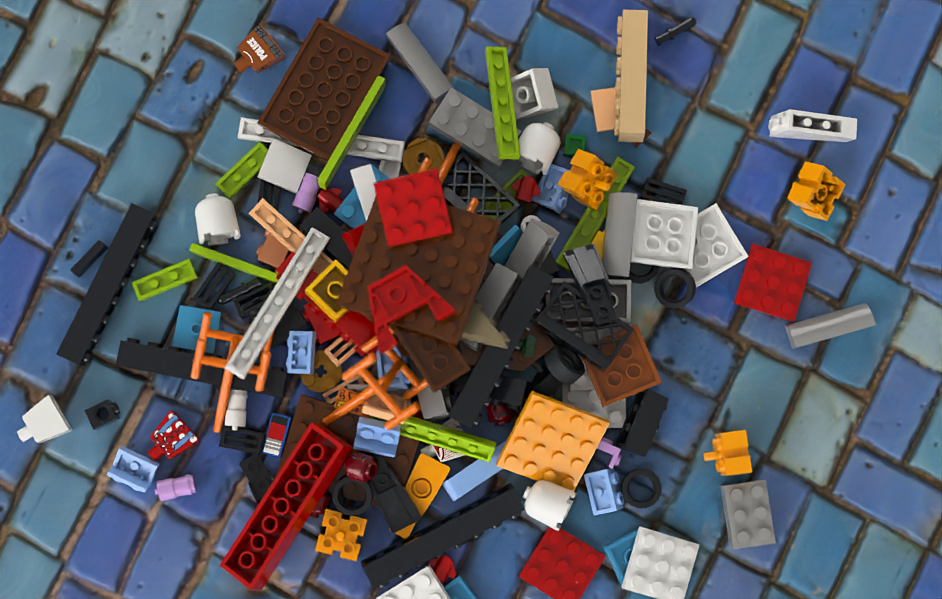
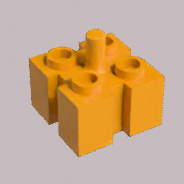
(587, 179)
(816, 191)
(730, 453)
(341, 534)

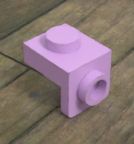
(606, 446)

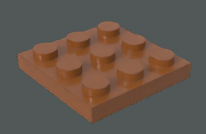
(628, 372)

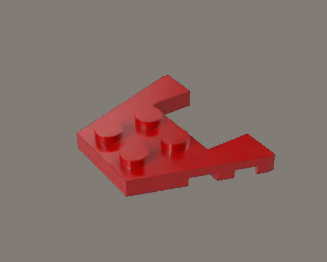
(396, 297)

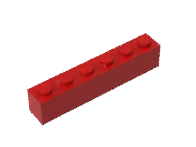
(352, 325)

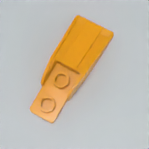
(423, 485)

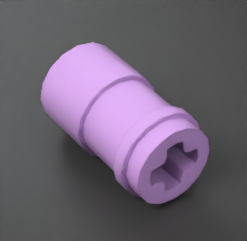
(307, 194)
(175, 487)

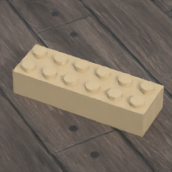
(632, 79)

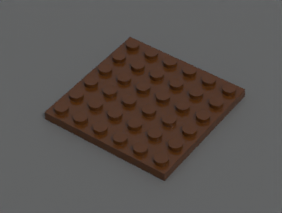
(446, 263)

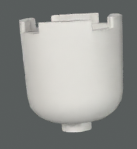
(538, 147)
(216, 220)
(548, 503)

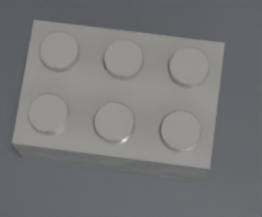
(747, 514)

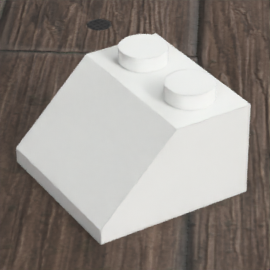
(533, 93)

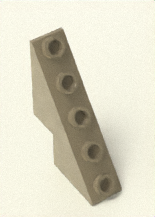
(482, 328)

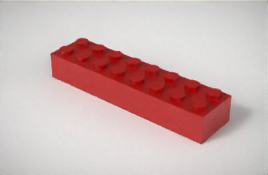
(286, 506)

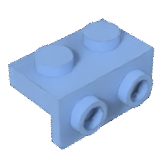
(133, 469)

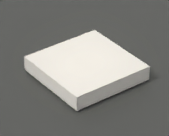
(284, 166)

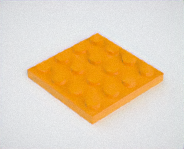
(552, 441)

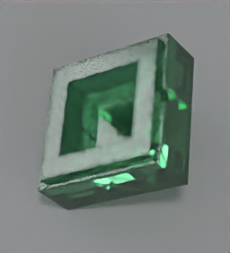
(528, 347)

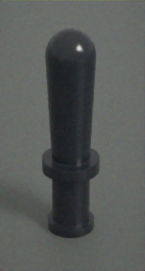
(671, 33)
(233, 294)

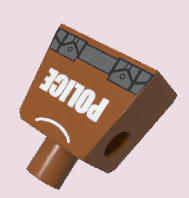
(258, 51)

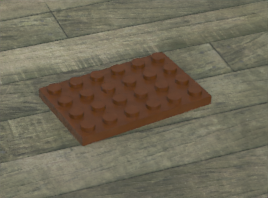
(323, 89)
(315, 411)

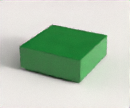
(573, 143)

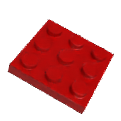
(413, 207)
(772, 282)
(561, 565)

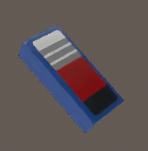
(276, 435)

